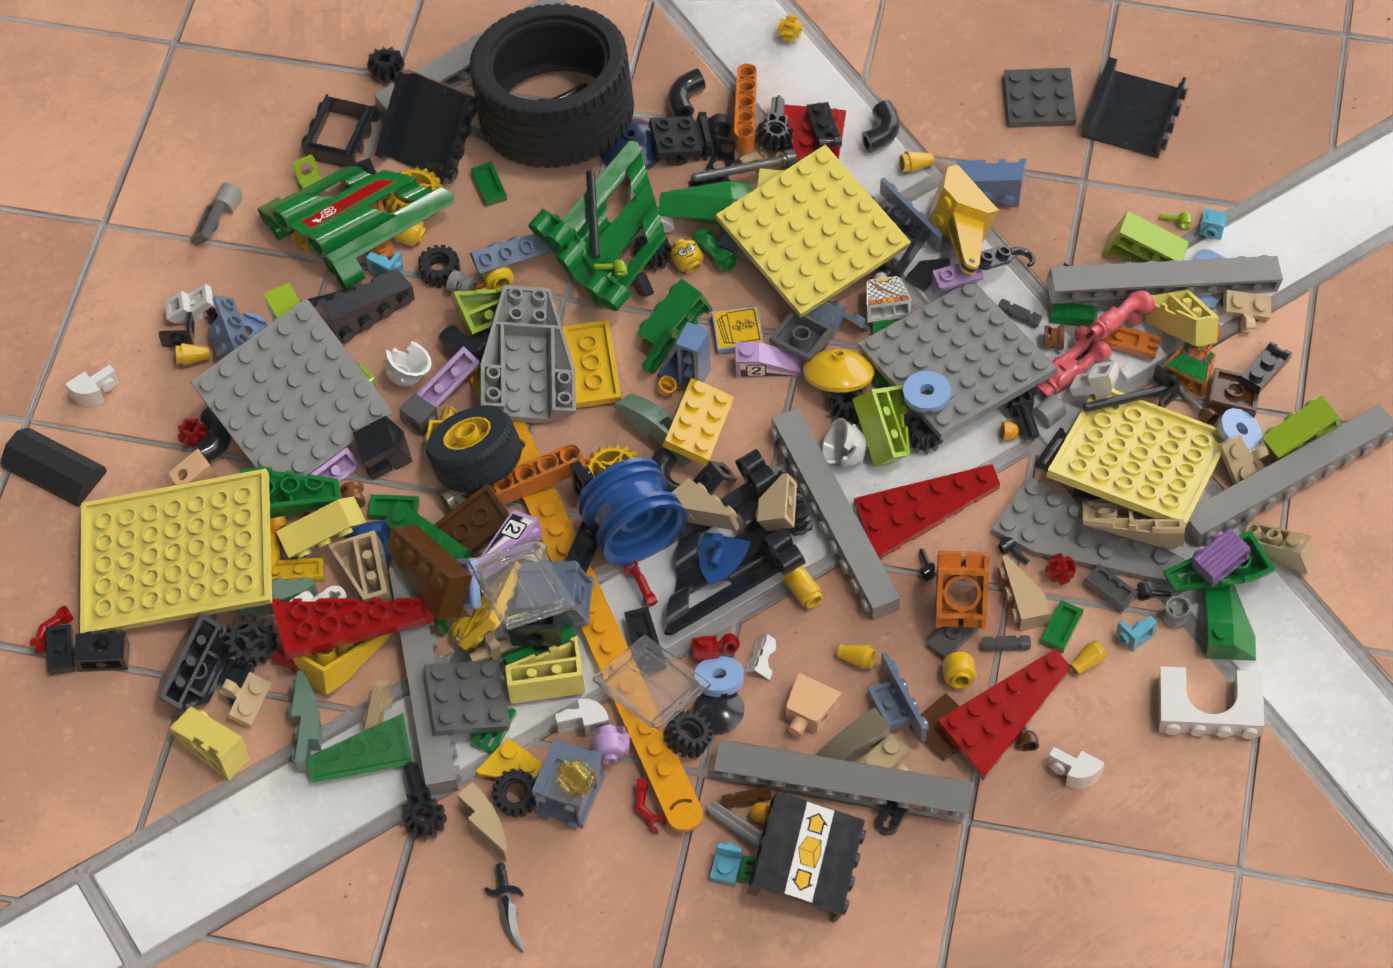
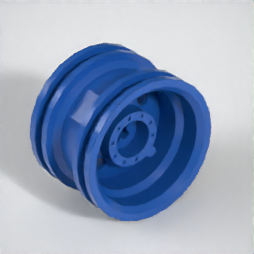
(631, 510)

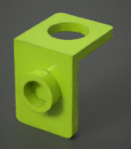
(310, 178)

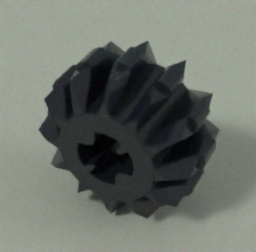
(385, 64)
(660, 257)
(842, 405)
(921, 436)

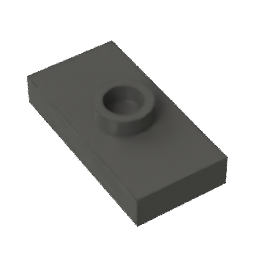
(208, 222)
(1110, 588)
(950, 639)

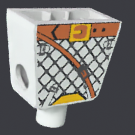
(887, 298)

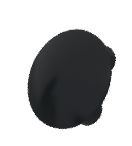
(721, 712)

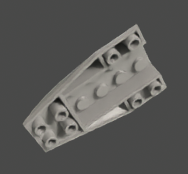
(528, 359)

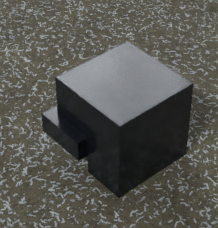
(382, 447)

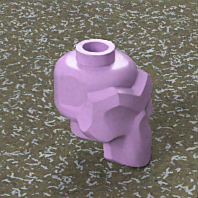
(611, 742)

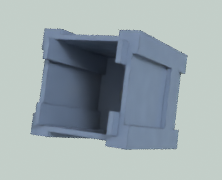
(579, 588)
(552, 798)

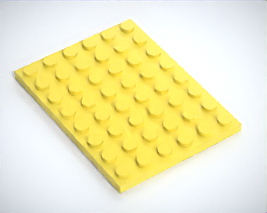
(175, 552)

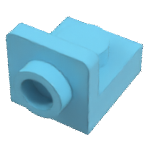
(1213, 224)
(380, 264)
(1138, 634)
(726, 864)

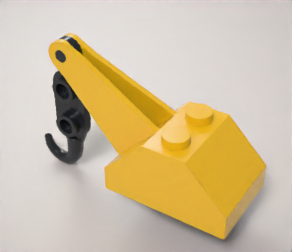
(965, 217)

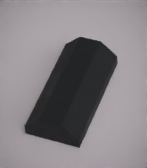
(51, 465)

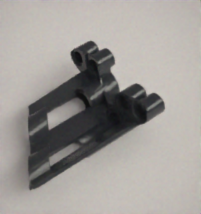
(767, 555)

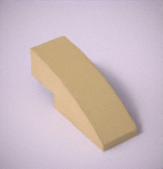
(484, 819)

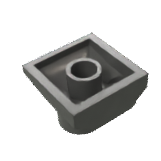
(802, 335)

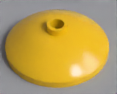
(838, 370)

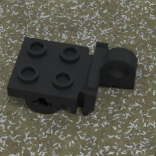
(684, 138)

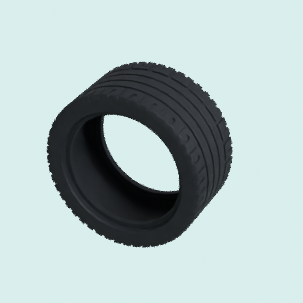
(543, 42)

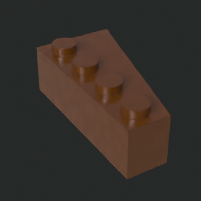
(431, 571)

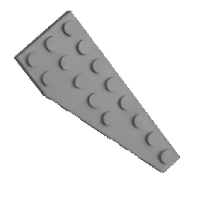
(1052, 523)

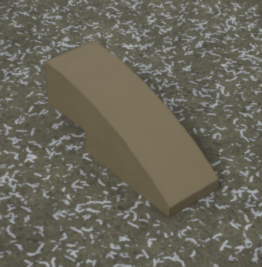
(857, 737)

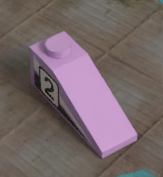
(765, 360)
(515, 530)

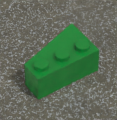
(680, 306)

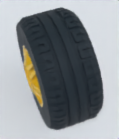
(474, 448)

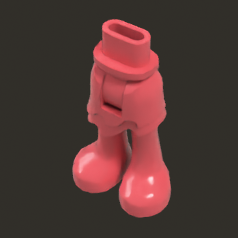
(1129, 311)
(1069, 367)

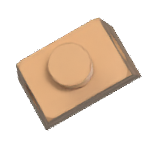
(192, 469)
(810, 705)

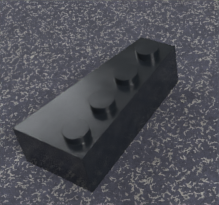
(366, 304)

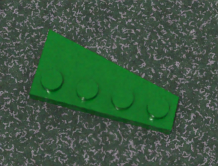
(404, 516)
(368, 751)

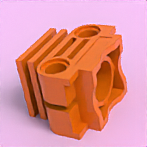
(969, 605)

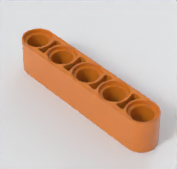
(745, 108)
(538, 472)

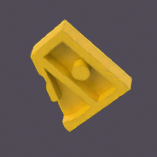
(509, 756)

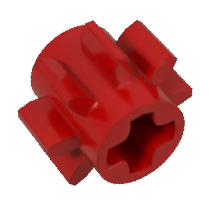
(191, 432)
(1060, 568)

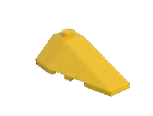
(335, 666)

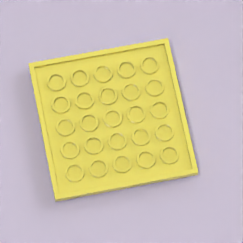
(813, 231)
(1139, 458)

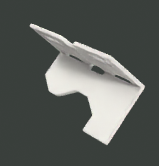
(762, 666)

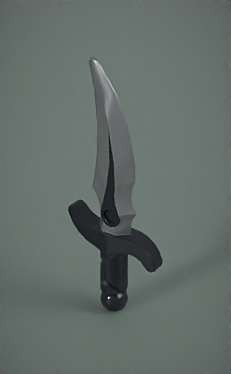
(506, 905)

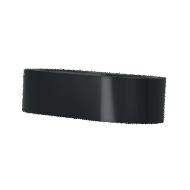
(898, 817)

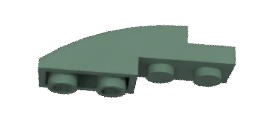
(648, 420)
(285, 591)
(305, 720)

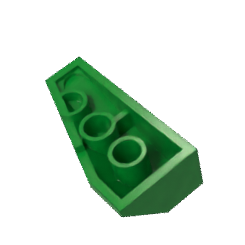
(702, 201)
(298, 494)
(1185, 578)
(1227, 626)

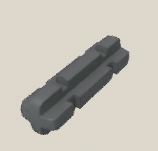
(1020, 313)
(1006, 643)

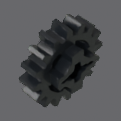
(249, 641)

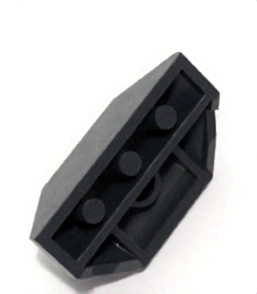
(195, 666)

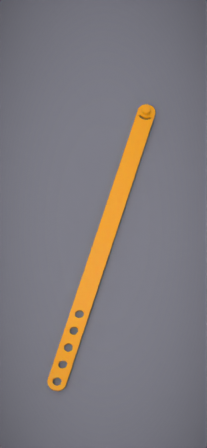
(606, 644)

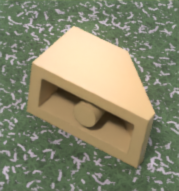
(778, 504)

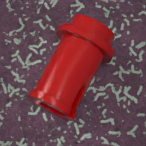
(280, 659)

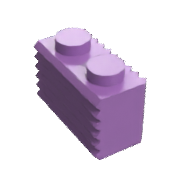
(1220, 556)

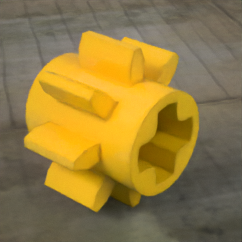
(790, 28)

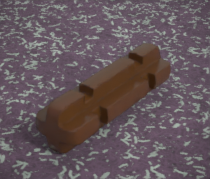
(746, 797)

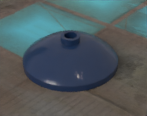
(640, 133)

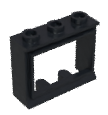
(336, 155)
(920, 236)

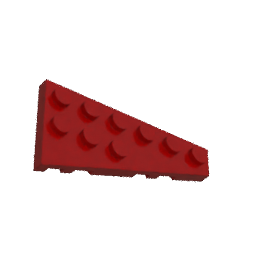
(803, 138)
(916, 508)
(336, 622)
(995, 718)

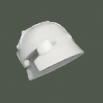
(406, 368)
(843, 443)

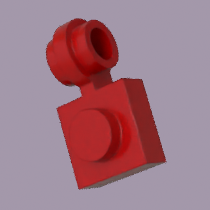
(708, 647)

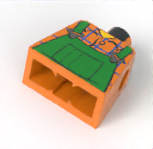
(1192, 367)

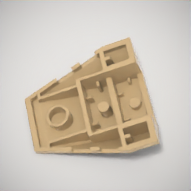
(1132, 524)

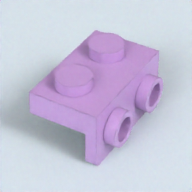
(953, 277)

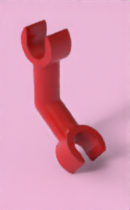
(648, 596)
(62, 616)
(639, 807)

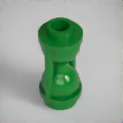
(707, 243)

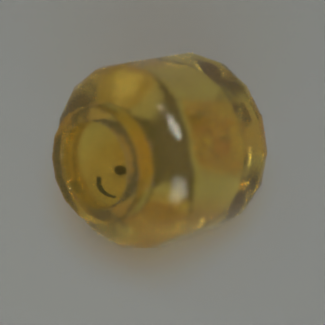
(576, 777)

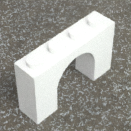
(1180, 716)

